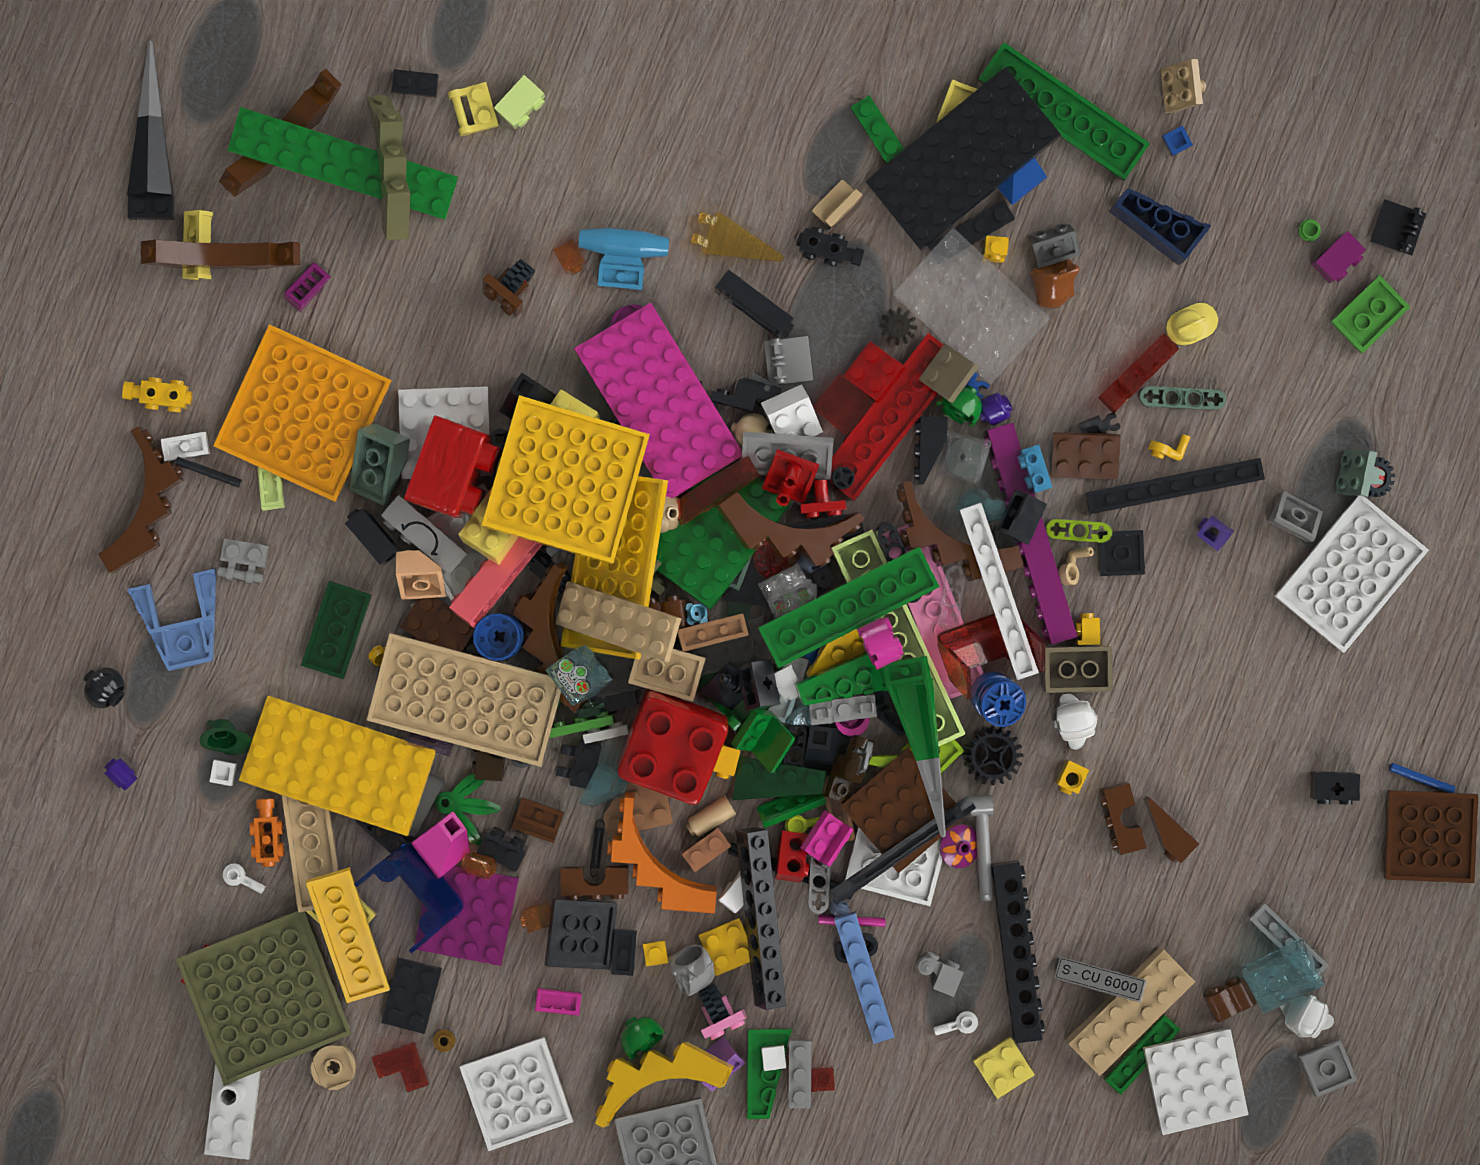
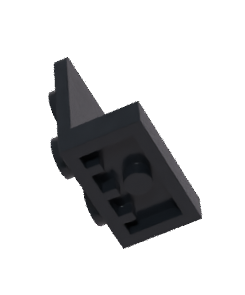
(502, 848)

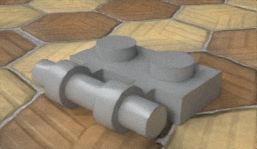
(243, 553)

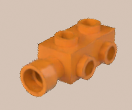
(263, 837)

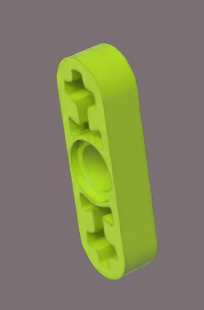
(1063, 523)

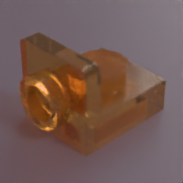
(570, 257)

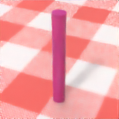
(863, 921)

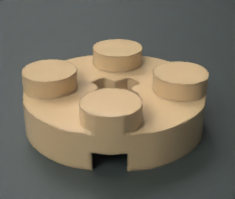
(327, 1078)

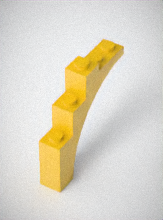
(629, 1078)

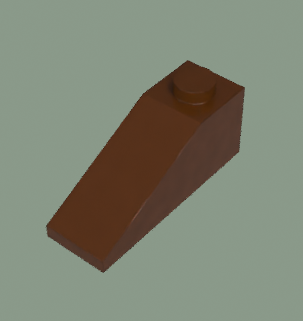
(1170, 834)

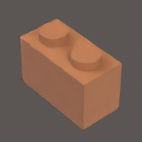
(706, 849)

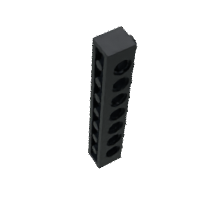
(761, 918)
(1034, 1029)

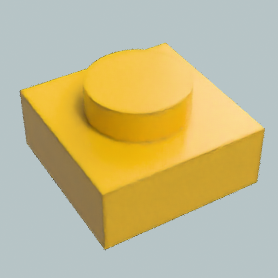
(655, 953)

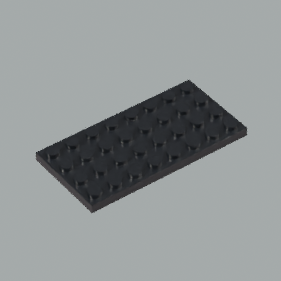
(963, 158)

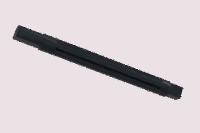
(900, 851)

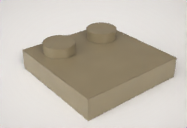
(948, 373)

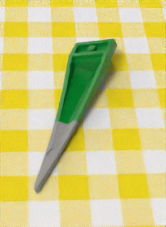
(914, 700)

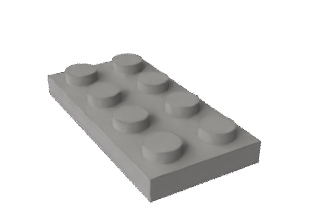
(763, 446)

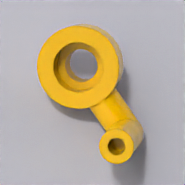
(1160, 450)

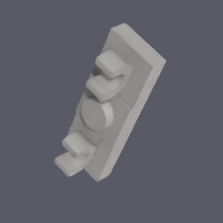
(843, 709)

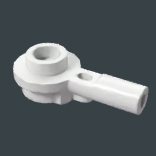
(235, 874)
(965, 1022)

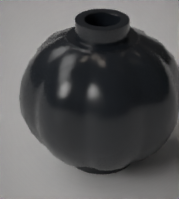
(104, 687)

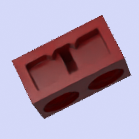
(787, 855)

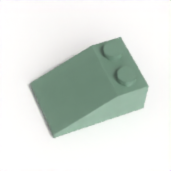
(378, 462)

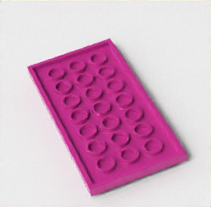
(659, 395)

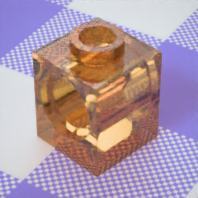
(536, 917)

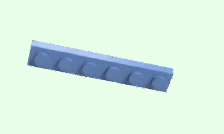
(864, 977)

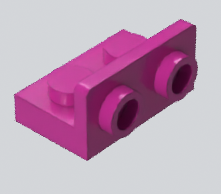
(826, 838)

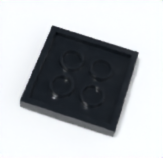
(580, 934)

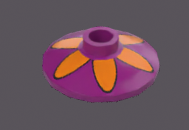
(951, 846)

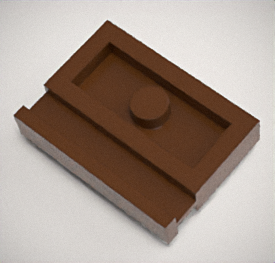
(537, 820)

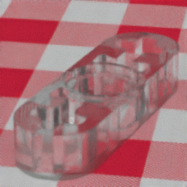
(948, 580)

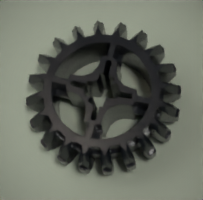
(1004, 771)

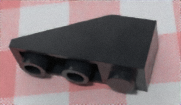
(932, 438)

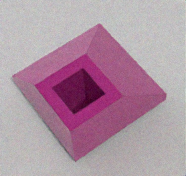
(443, 844)

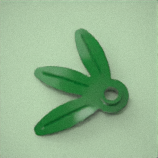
(469, 805)

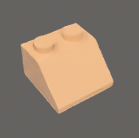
(418, 576)

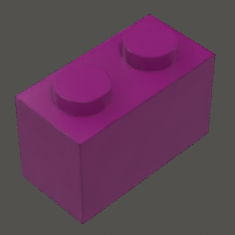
(1339, 257)

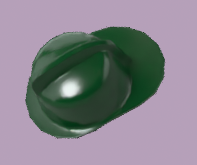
(223, 737)

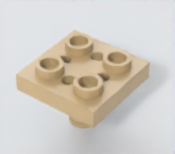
(1186, 86)

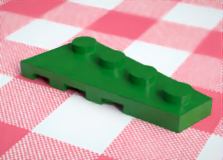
(842, 681)
(762, 1084)

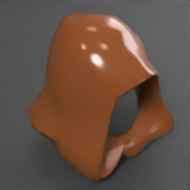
(1053, 284)

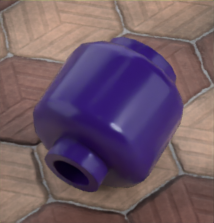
(995, 409)

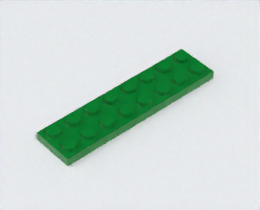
(1073, 115)
(848, 607)

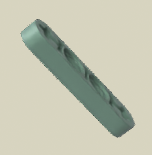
(1182, 395)

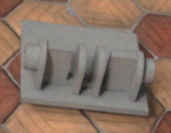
(788, 360)

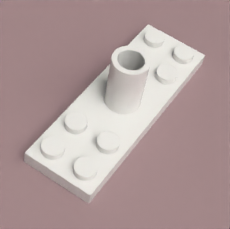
(232, 1117)

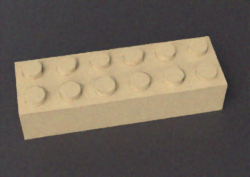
(1122, 1021)

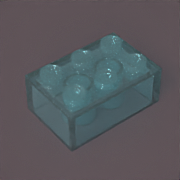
(1283, 976)

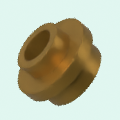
(447, 1034)

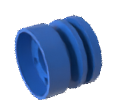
(486, 636)
(990, 690)

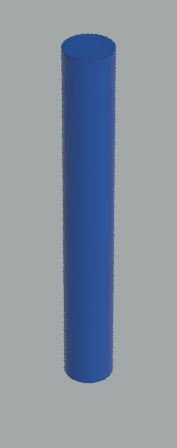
(1421, 778)

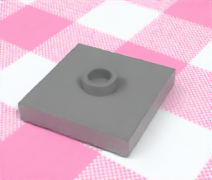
(1327, 1067)

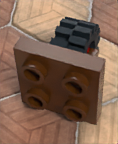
(509, 287)

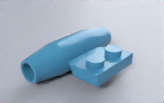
(622, 254)

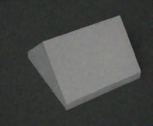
(1296, 517)

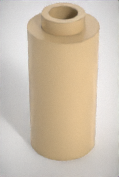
(710, 817)

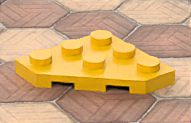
(837, 652)

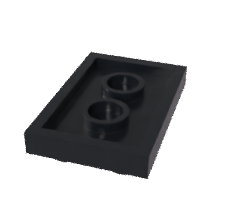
(411, 995)

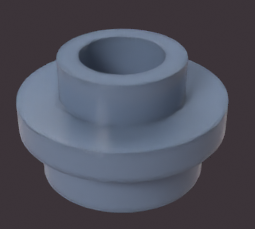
(839, 909)

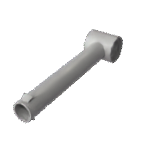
(984, 807)

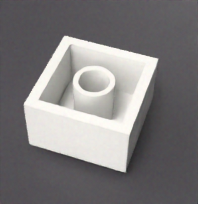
(792, 413)

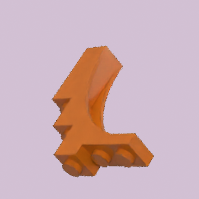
(674, 891)

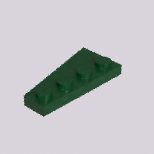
(756, 782)

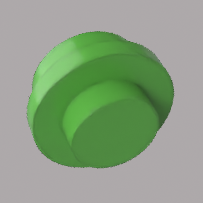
(1309, 230)

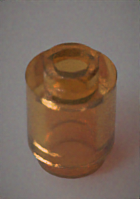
(479, 865)

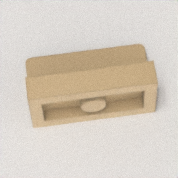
(836, 204)

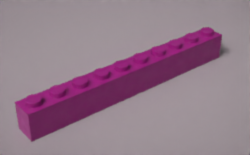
(1038, 556)

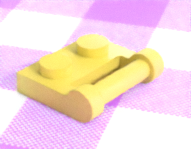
(480, 106)

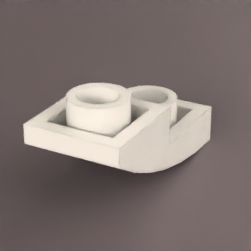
(732, 895)

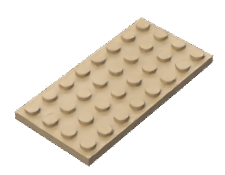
(464, 699)

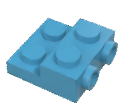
(1035, 469)

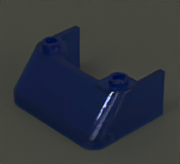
(434, 893)

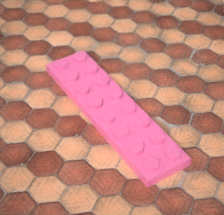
(926, 613)

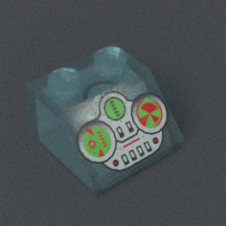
(579, 675)

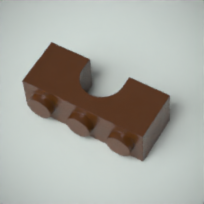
(1115, 800)
(575, 884)

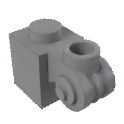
(946, 974)

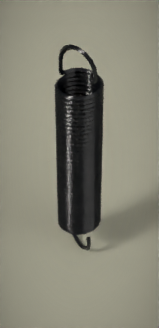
(597, 848)

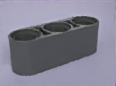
(431, 791)

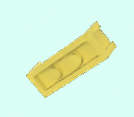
(197, 230)

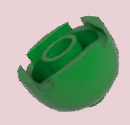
(965, 407)
(640, 1035)

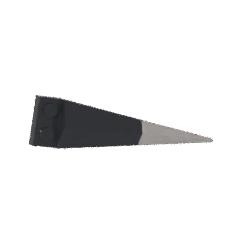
(150, 179)

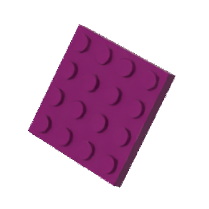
(483, 924)

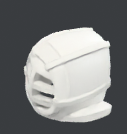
(1075, 720)
(1307, 1016)

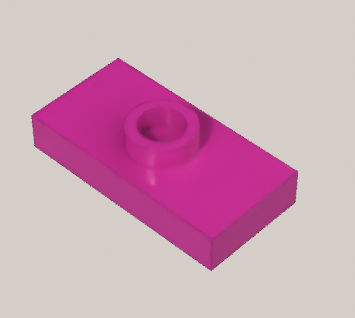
(558, 1001)

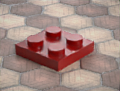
(874, 372)

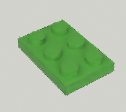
(1370, 314)

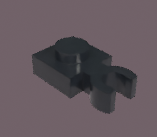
(1096, 425)

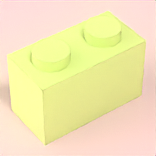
(520, 102)

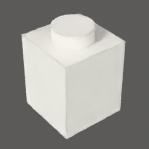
(785, 682)

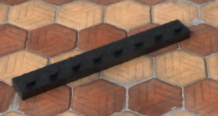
(1174, 486)

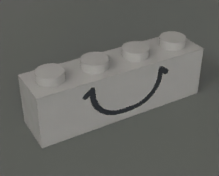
(424, 534)

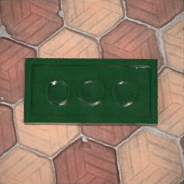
(336, 630)

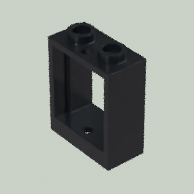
(372, 536)

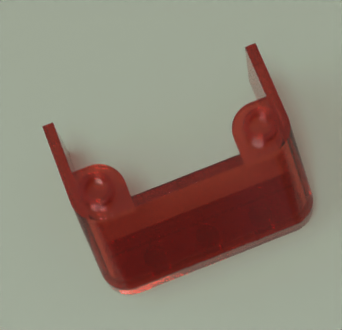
(978, 644)

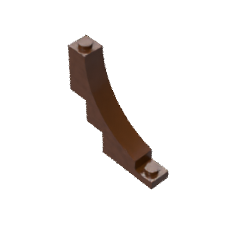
(306, 113)
(220, 255)

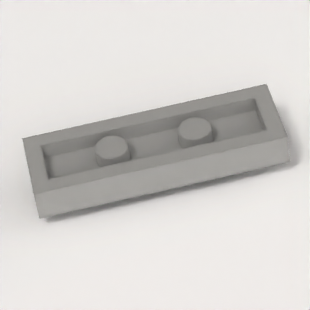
(799, 1074)

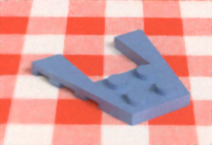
(187, 641)

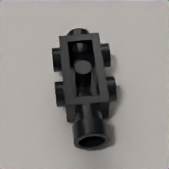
(823, 245)

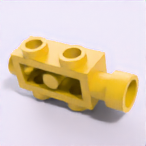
(161, 396)

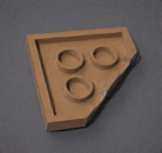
(649, 810)

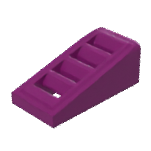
(294, 288)

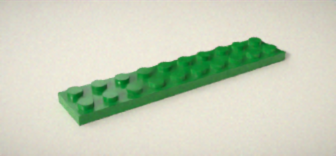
(334, 160)

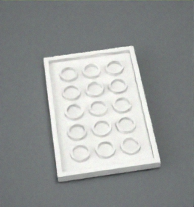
(1351, 573)

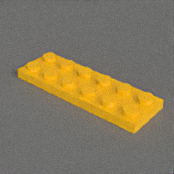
(347, 935)

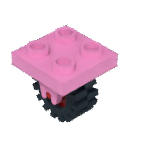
(719, 1013)

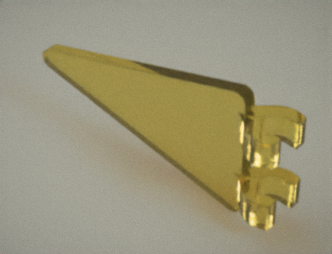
(731, 240)

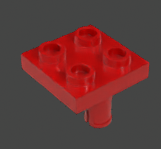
(790, 477)
(822, 502)

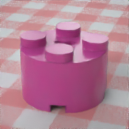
(880, 642)

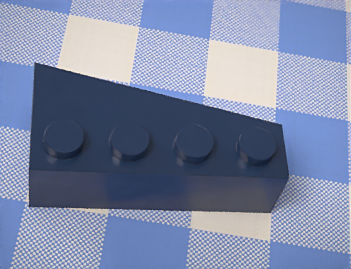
(1159, 225)

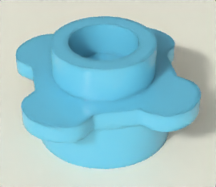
(700, 609)

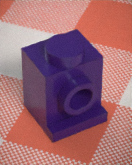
(1218, 540)

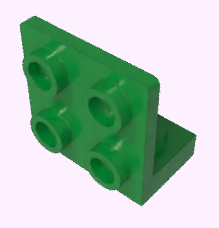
(765, 738)

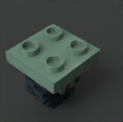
(1364, 474)

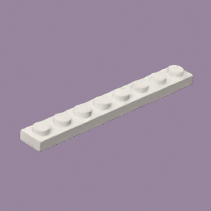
(999, 591)

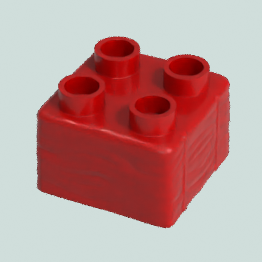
(451, 468)
(672, 747)

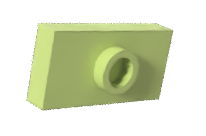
(270, 490)

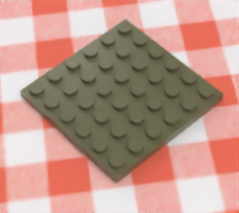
(263, 996)

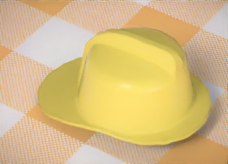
(1192, 324)

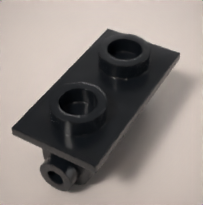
(540, 563)

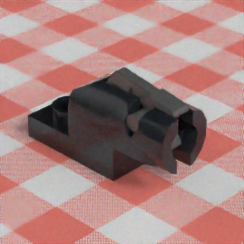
(747, 393)

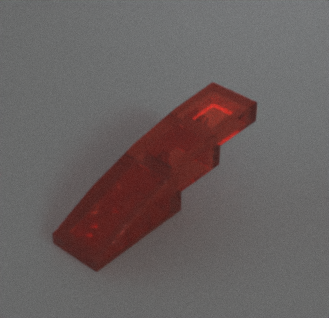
(1138, 373)
(715, 489)

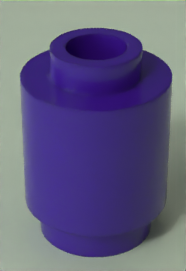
(120, 773)

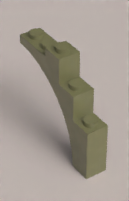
(392, 166)

